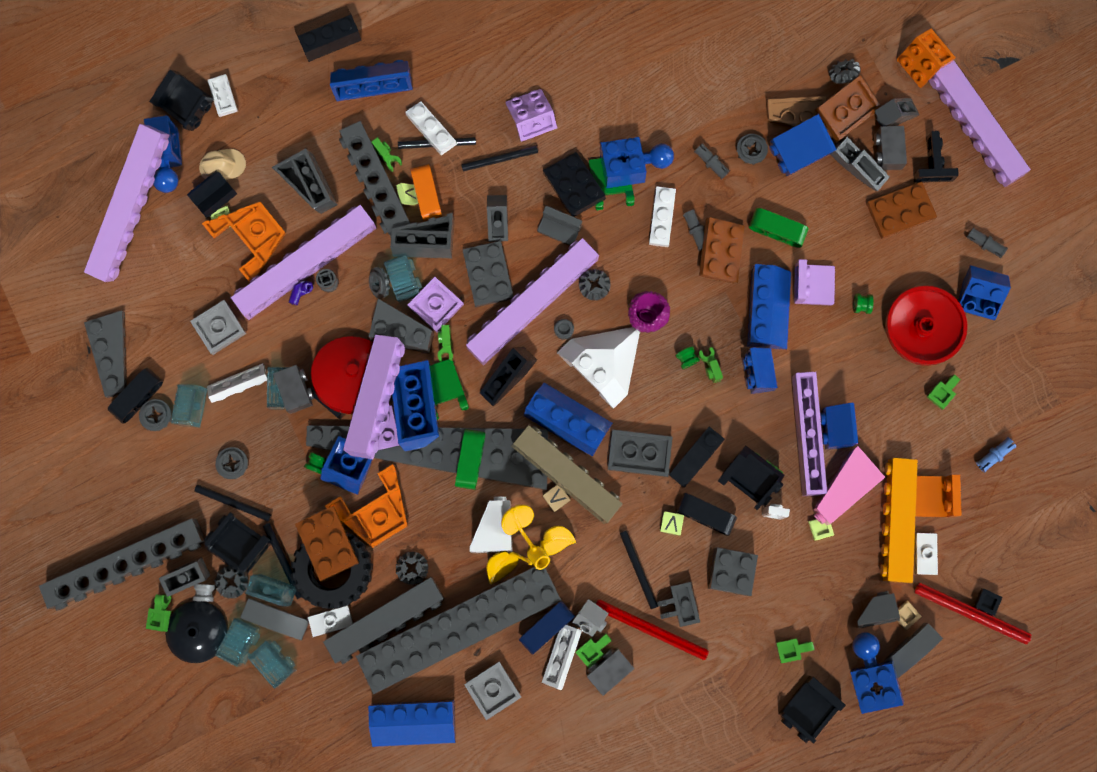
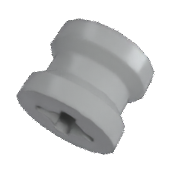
(203, 593)

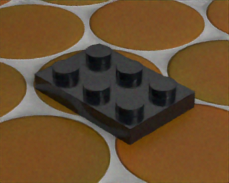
(574, 184)

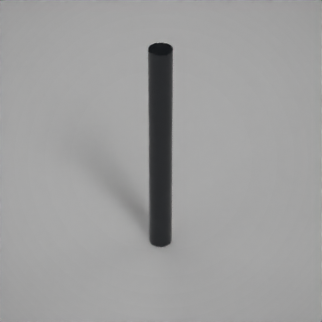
(426, 144)
(499, 158)
(233, 503)
(280, 555)
(638, 569)

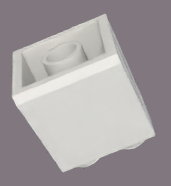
(490, 534)

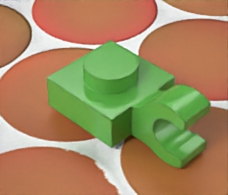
(383, 151)
(445, 338)
(713, 371)
(943, 393)
(158, 616)
(790, 650)
(591, 651)

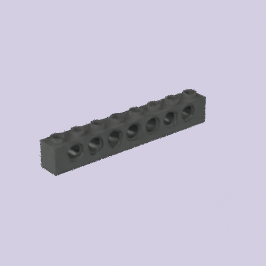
(53, 590)

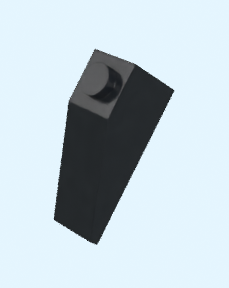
(508, 374)
(696, 457)

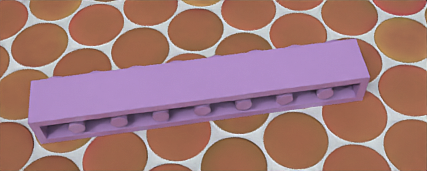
(979, 124)
(127, 203)
(303, 262)
(532, 301)

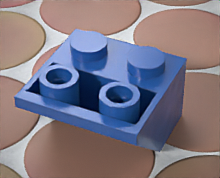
(983, 292)
(759, 370)

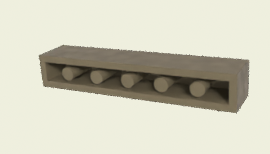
(566, 474)

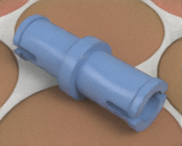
(996, 454)

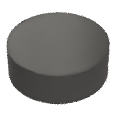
(564, 329)

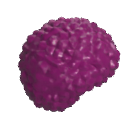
(648, 311)

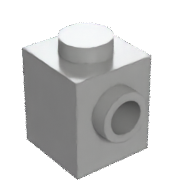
(591, 618)

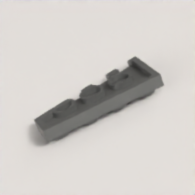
(107, 345)

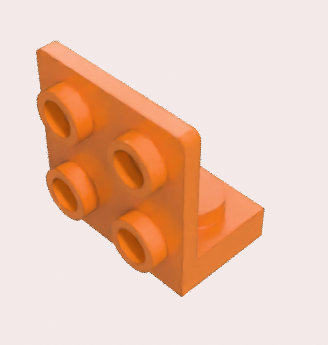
(925, 57)
(938, 496)

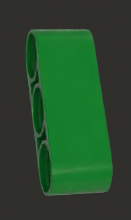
(778, 227)
(470, 459)

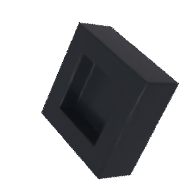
(988, 602)

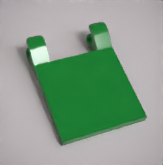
(597, 172)
(447, 384)

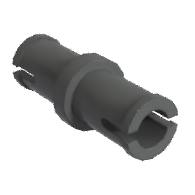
(712, 161)
(696, 229)
(987, 242)

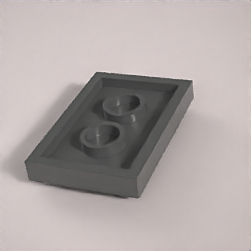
(488, 274)
(640, 453)

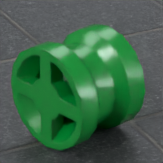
(863, 303)
(687, 357)
(315, 463)

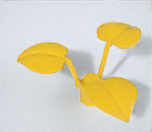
(516, 519)

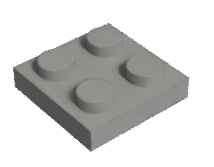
(218, 327)
(492, 690)

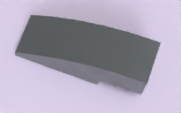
(859, 164)
(274, 619)
(914, 648)

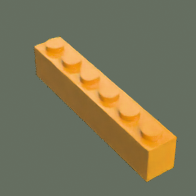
(900, 520)

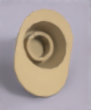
(228, 162)

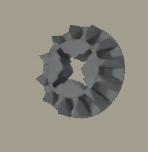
(846, 75)
(748, 141)
(378, 276)
(596, 293)
(148, 410)
(224, 458)
(412, 578)
(231, 591)

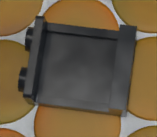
(182, 100)
(753, 476)
(236, 544)
(810, 709)

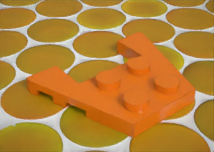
(256, 230)
(380, 517)

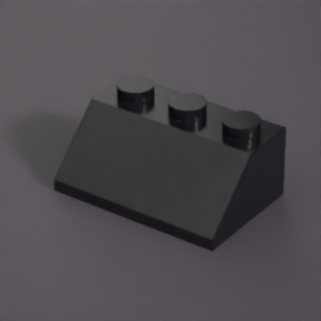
(327, 33)

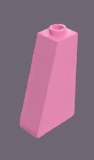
(850, 483)

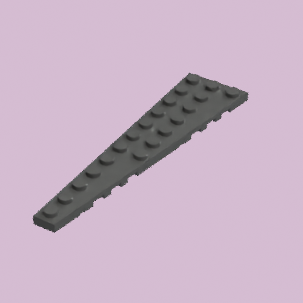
(498, 458)

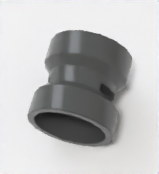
(330, 283)

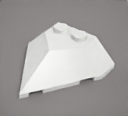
(604, 361)

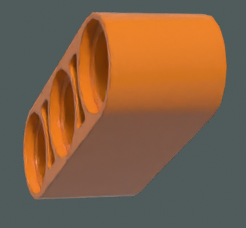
(426, 192)

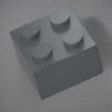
(732, 571)

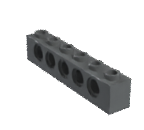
(355, 135)

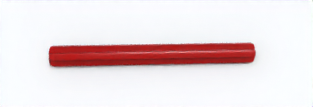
(973, 613)
(654, 630)

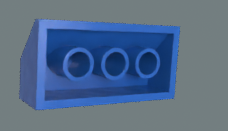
(371, 80)
(769, 307)
(415, 406)
(567, 419)
(412, 723)

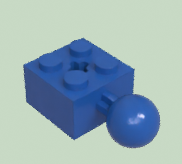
(625, 162)
(165, 178)
(867, 647)

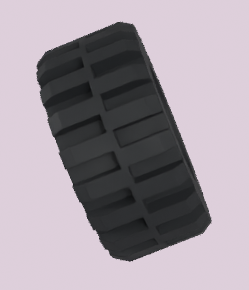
(337, 597)

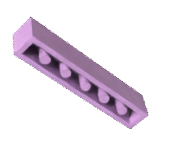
(374, 397)
(809, 434)

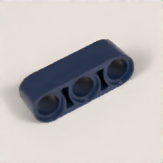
(546, 627)

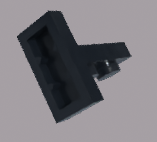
(935, 163)

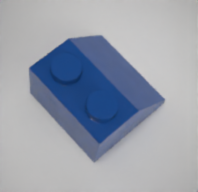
(839, 426)
(345, 470)

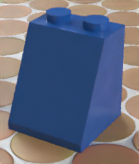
(802, 145)

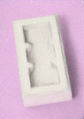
(222, 95)
(775, 511)
(926, 554)
(330, 621)

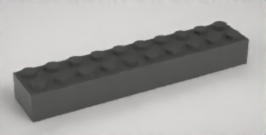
(457, 628)

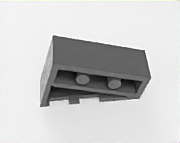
(307, 179)
(424, 239)
(393, 323)

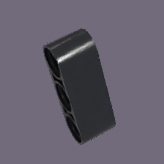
(135, 395)
(706, 514)

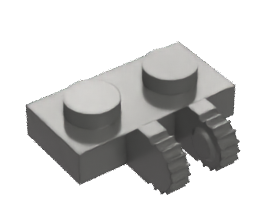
(684, 605)

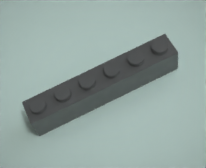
(383, 620)

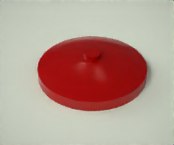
(926, 325)
(340, 372)

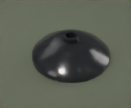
(209, 628)

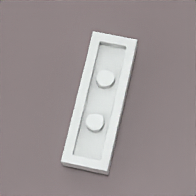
(431, 128)
(662, 216)
(237, 383)
(561, 657)

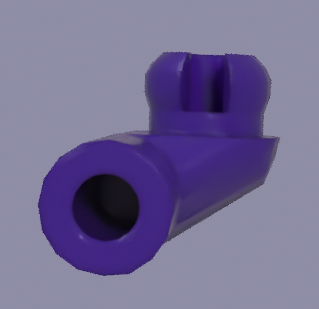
(299, 290)

